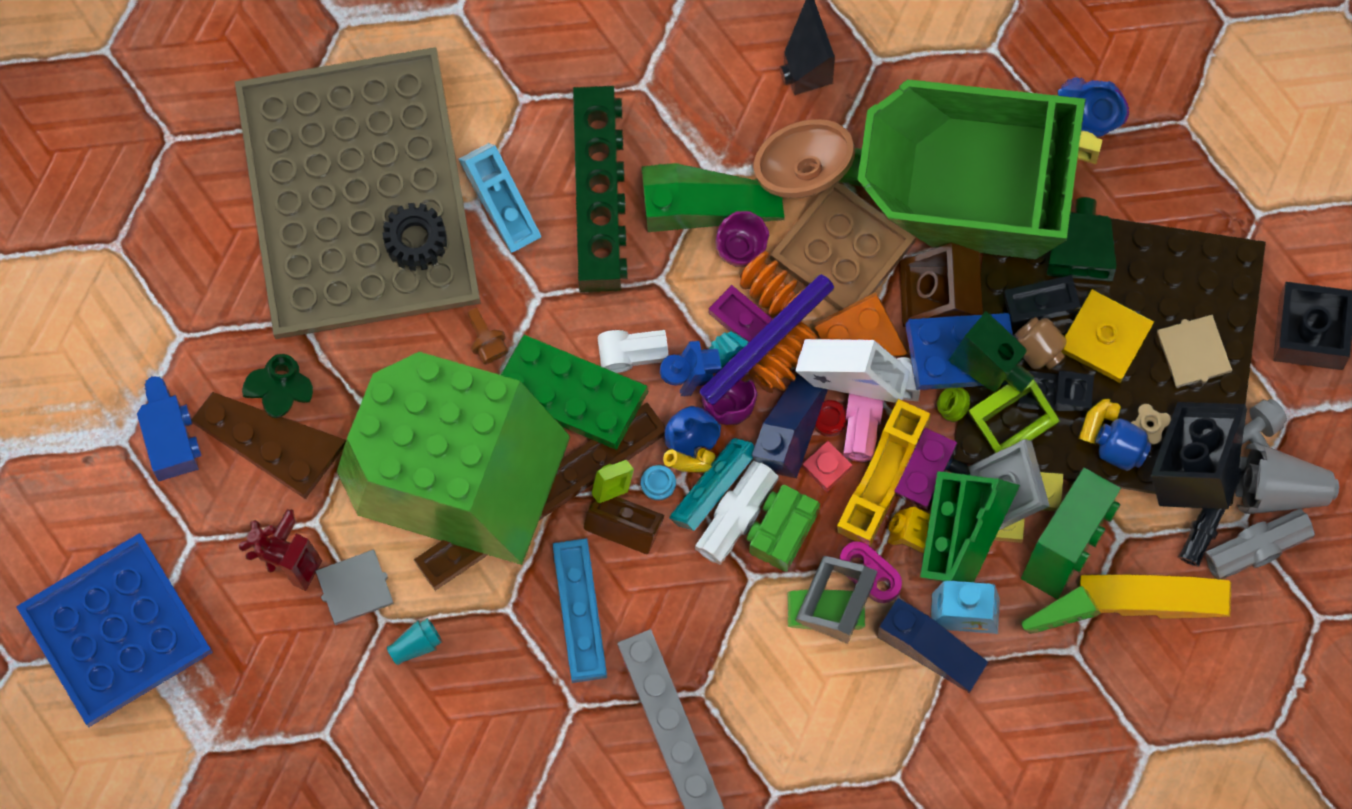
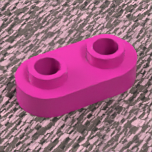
(875, 561)

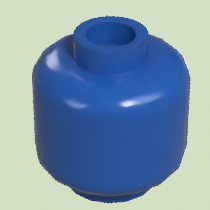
(1123, 444)

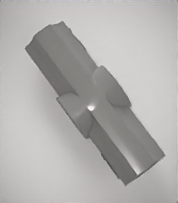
(1259, 544)

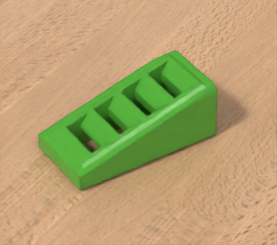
(1069, 609)

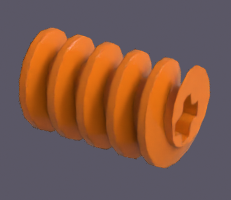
(768, 285)
(781, 359)

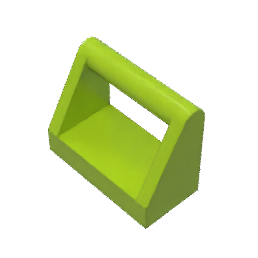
(1001, 400)

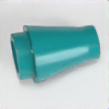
(415, 642)

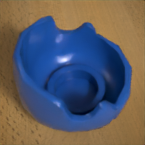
(691, 429)

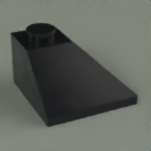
(808, 53)

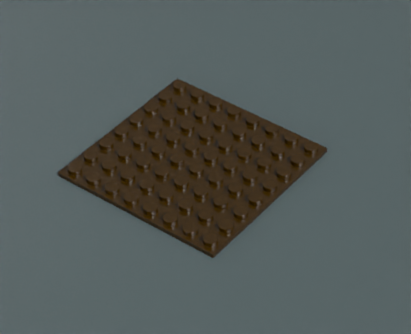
(1163, 277)

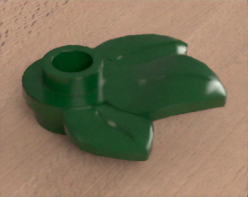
(278, 390)

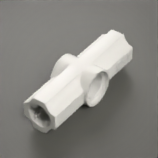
(737, 512)

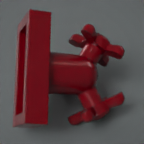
(296, 559)

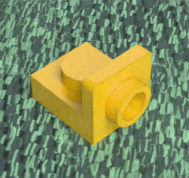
(910, 528)

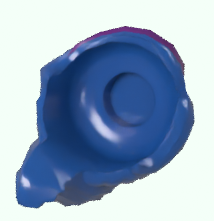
(1104, 104)

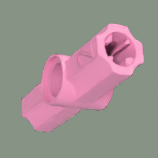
(863, 419)

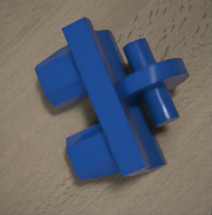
(690, 368)

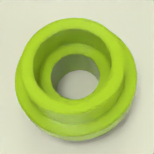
(953, 403)

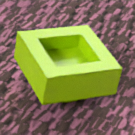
(612, 481)

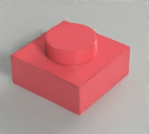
(827, 466)

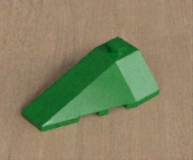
(698, 198)

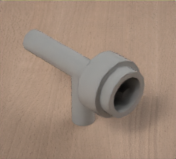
(1266, 418)

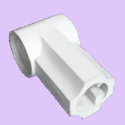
(623, 350)

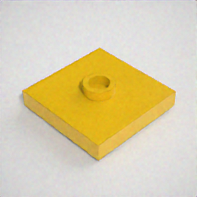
(1106, 336)

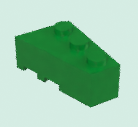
(964, 524)
(1071, 532)

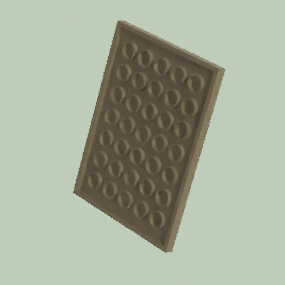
(326, 169)

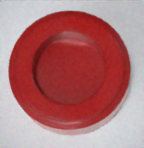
(831, 419)

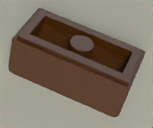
(624, 523)

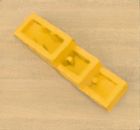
(1159, 595)

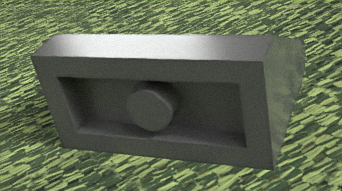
(843, 630)

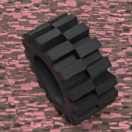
(414, 217)

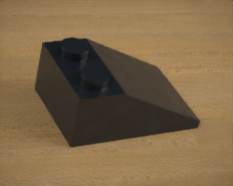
(1200, 456)

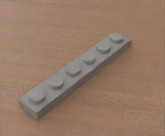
(669, 722)

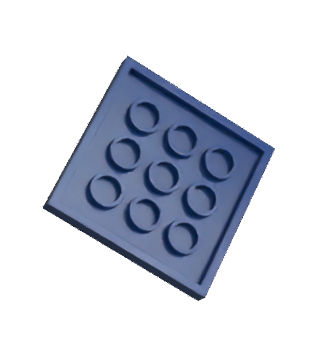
(114, 630)

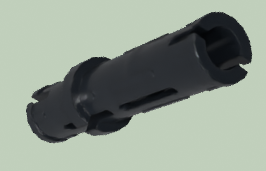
(1202, 532)

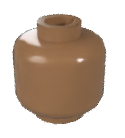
(1042, 343)

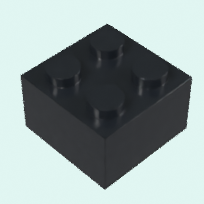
(1314, 326)

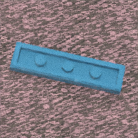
(579, 610)

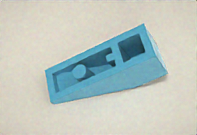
(500, 196)

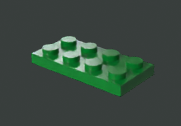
(577, 391)

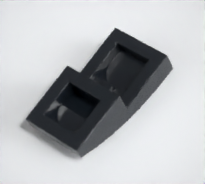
(1062, 390)

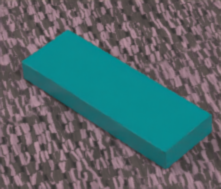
(713, 484)

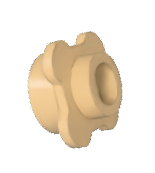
(1159, 420)

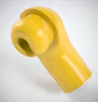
(1095, 417)
(686, 463)

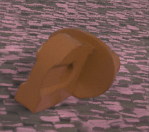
(488, 343)

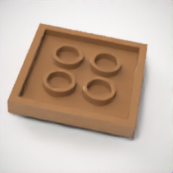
(845, 243)

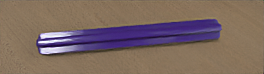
(766, 339)

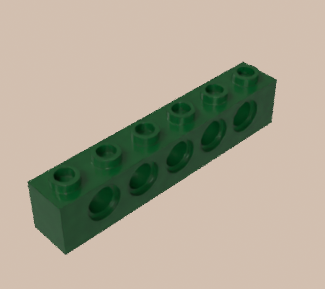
(594, 105)

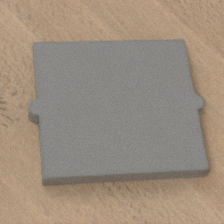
(354, 587)

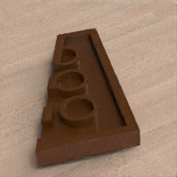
(278, 446)

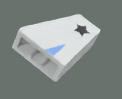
(853, 368)

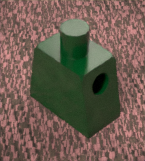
(1088, 247)
(992, 356)

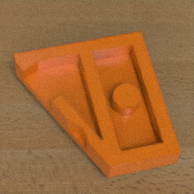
(863, 321)

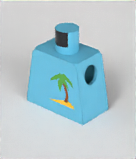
(966, 606)

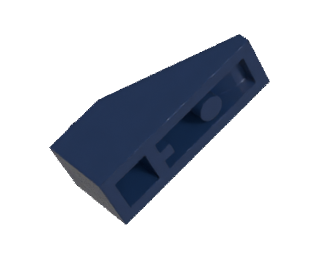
(789, 428)
(931, 645)

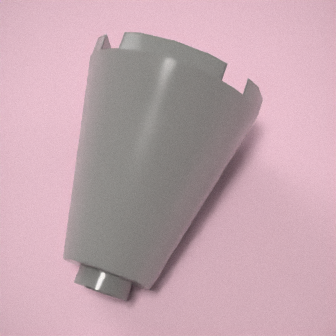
(1282, 482)

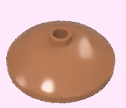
(804, 158)

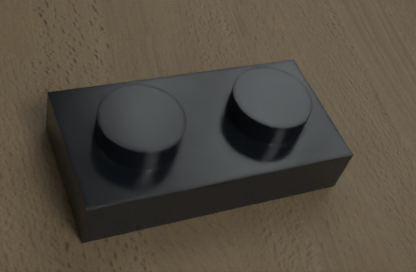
(1042, 300)

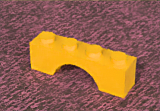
(876, 490)

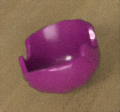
(741, 238)
(735, 404)

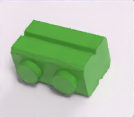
(783, 528)

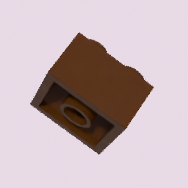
(941, 283)

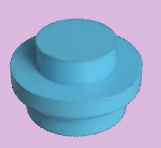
(658, 482)

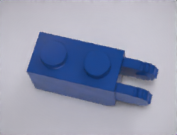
(166, 432)

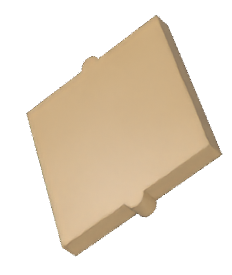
(1194, 351)

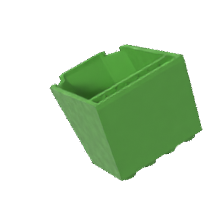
(974, 165)
(453, 455)

